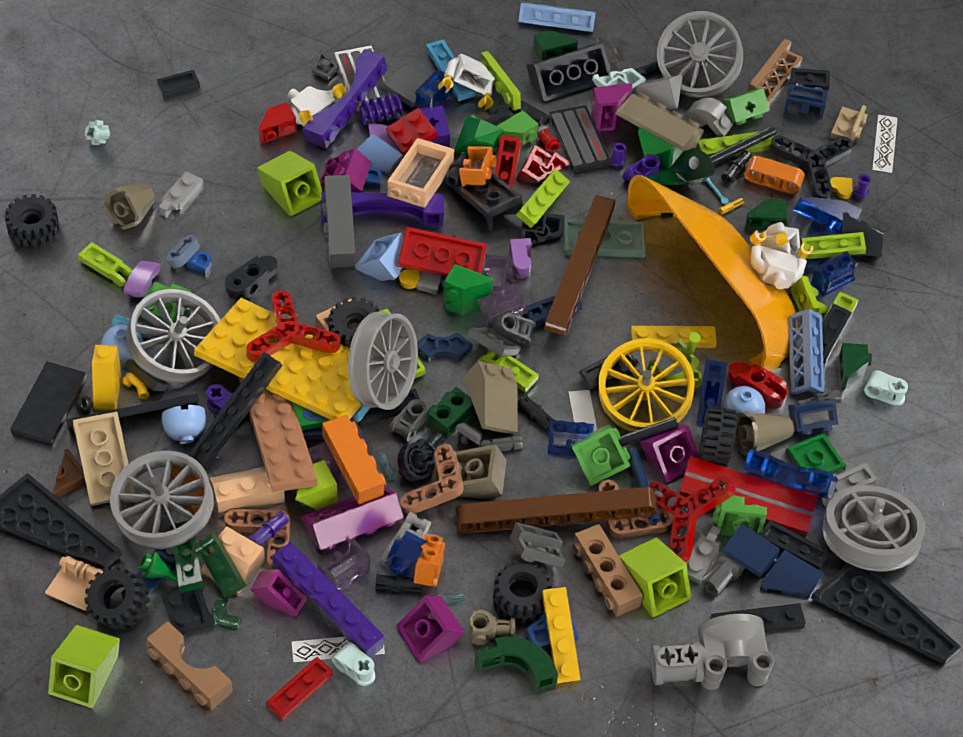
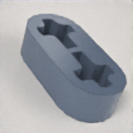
(183, 251)

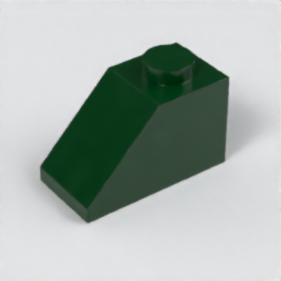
(552, 44)
(766, 214)
(853, 363)

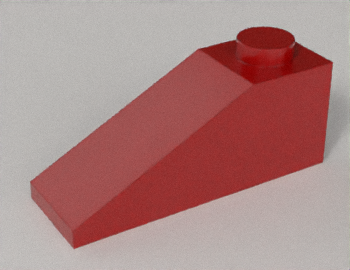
(508, 159)

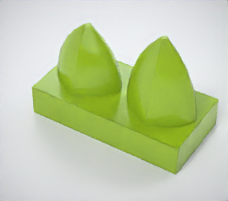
(805, 296)

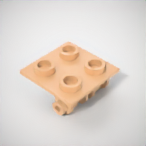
(72, 582)

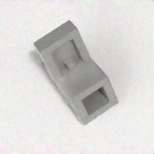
(710, 112)

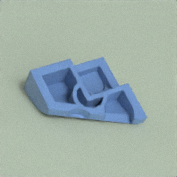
(380, 154)

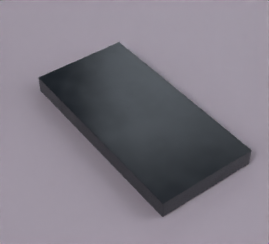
(49, 402)

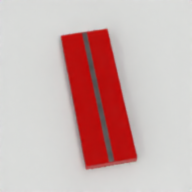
(784, 505)

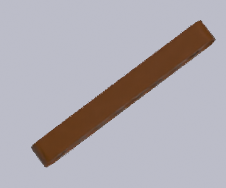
(580, 265)
(556, 510)

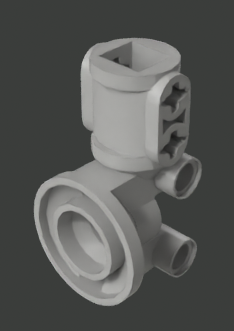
(723, 643)

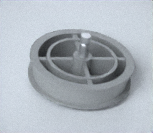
(873, 528)

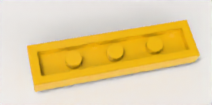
(672, 334)
(561, 634)

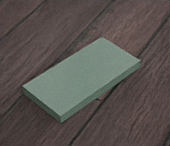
(620, 239)

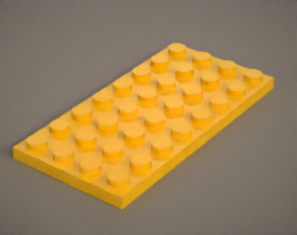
(307, 375)

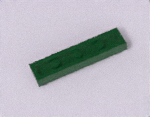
(187, 564)

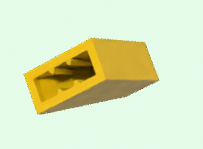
(106, 377)

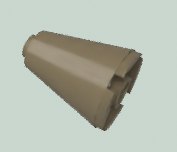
(761, 430)

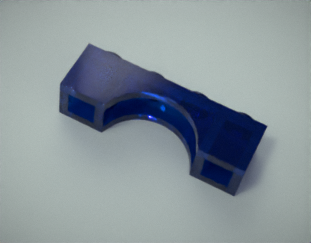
(807, 480)

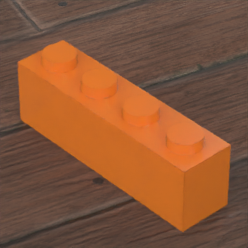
(353, 459)

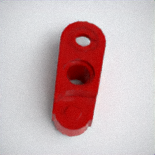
(764, 381)

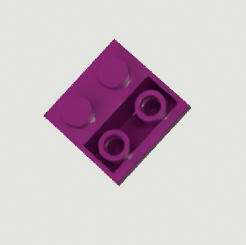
(606, 102)
(348, 163)

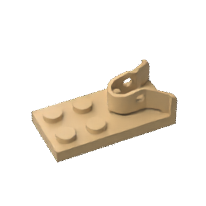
(101, 454)

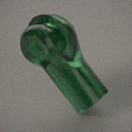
(222, 616)

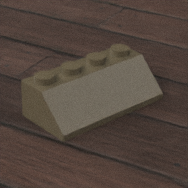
(660, 122)

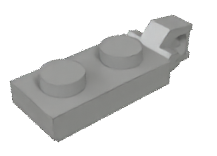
(180, 193)
(703, 555)

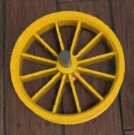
(645, 385)

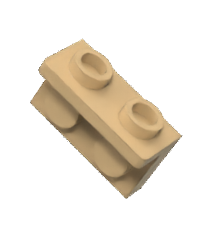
(849, 123)

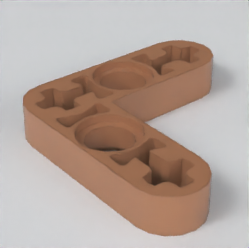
(445, 483)
(239, 526)
(635, 531)

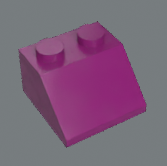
(670, 452)
(430, 627)

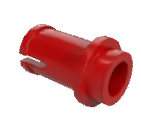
(551, 143)

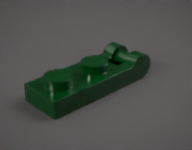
(220, 565)

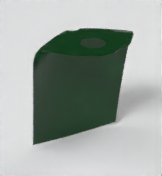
(681, 166)

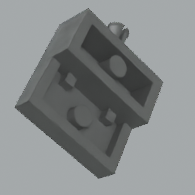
(537, 545)

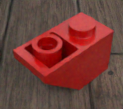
(277, 123)

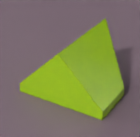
(324, 493)

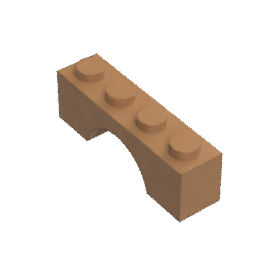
(208, 684)

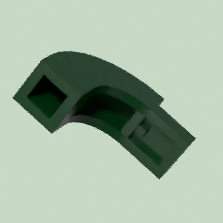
(522, 654)

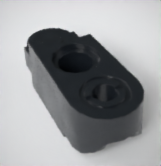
(251, 277)

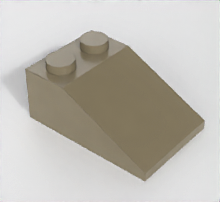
(493, 396)
(480, 470)

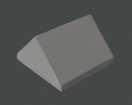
(663, 90)

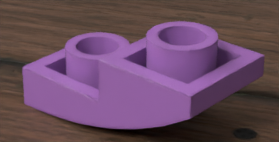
(141, 278)

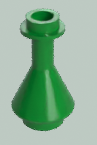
(154, 567)

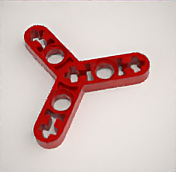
(296, 337)
(695, 508)

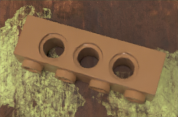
(595, 540)

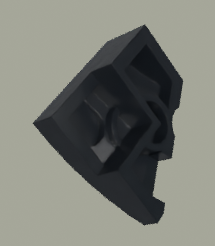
(546, 228)
(872, 236)

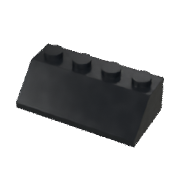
(568, 71)

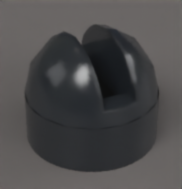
(79, 405)

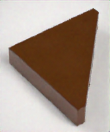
(69, 475)

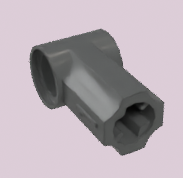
(722, 574)

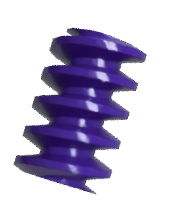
(380, 108)

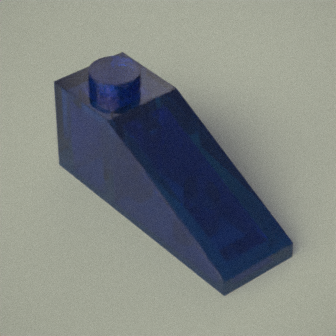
(826, 211)
(711, 387)

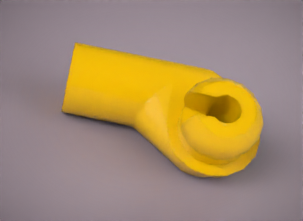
(142, 390)

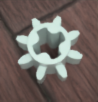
(97, 132)

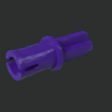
(270, 528)

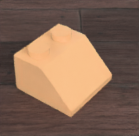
(244, 553)

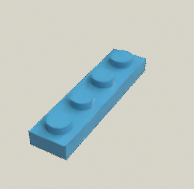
(441, 56)

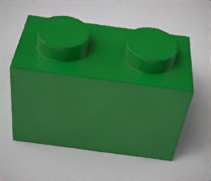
(464, 288)

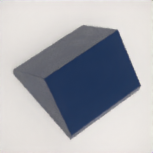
(751, 550)

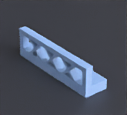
(557, 16)

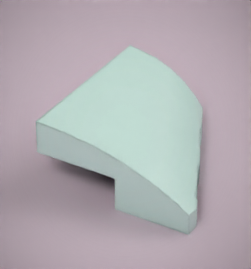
(617, 78)

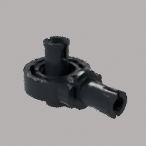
(419, 457)

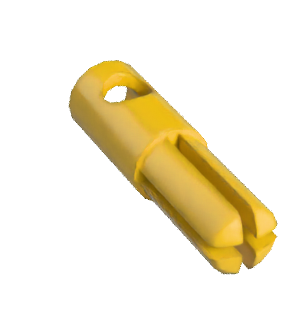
(730, 206)

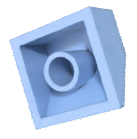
(382, 258)

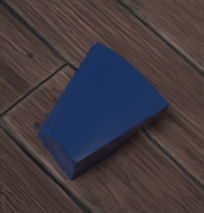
(792, 576)

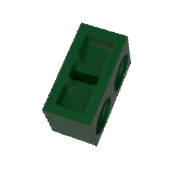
(453, 414)

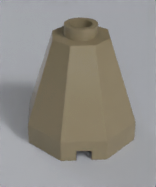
(128, 204)

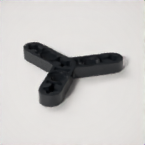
(810, 156)

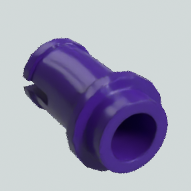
(618, 158)
(861, 189)

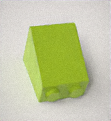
(291, 182)
(659, 576)
(82, 665)

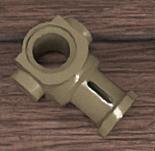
(491, 627)

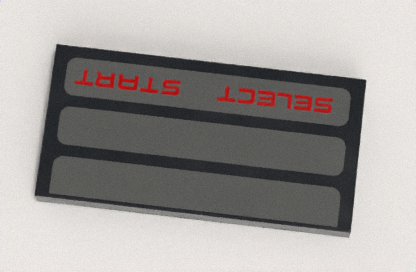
(580, 138)

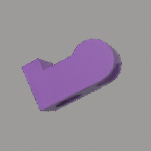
(519, 253)

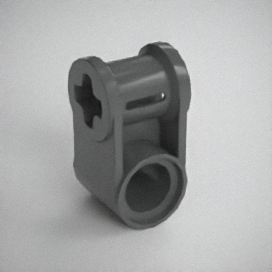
(518, 327)
(407, 422)

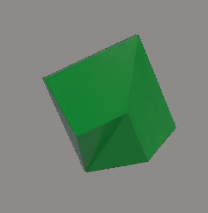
(478, 134)
(655, 146)

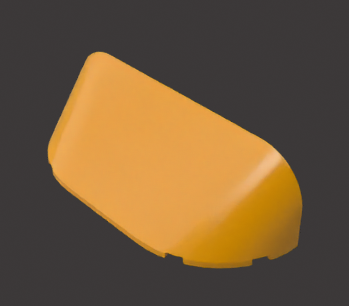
(729, 255)

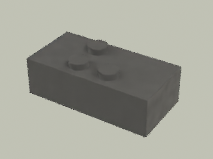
(339, 226)

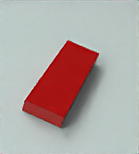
(299, 688)

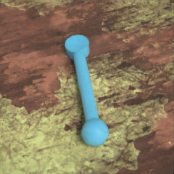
(724, 200)

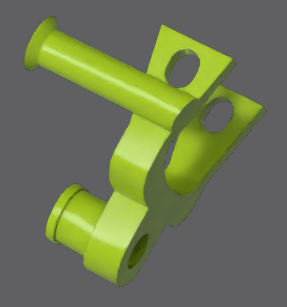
(688, 352)

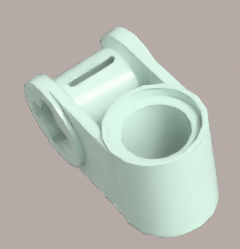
(884, 387)
(355, 664)

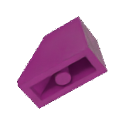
(278, 592)

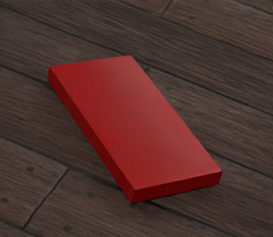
(439, 253)

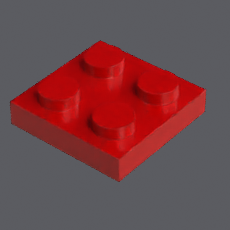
(409, 128)

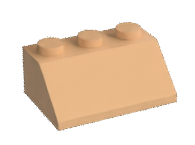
(244, 491)

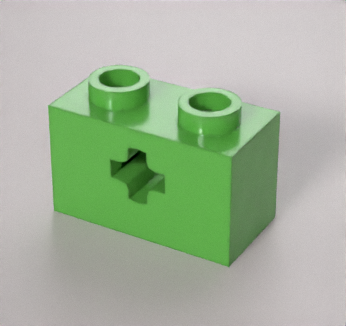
(755, 102)

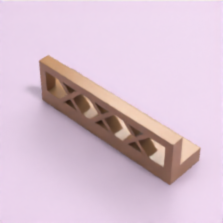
(768, 71)

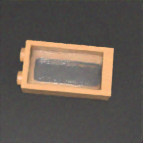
(420, 172)

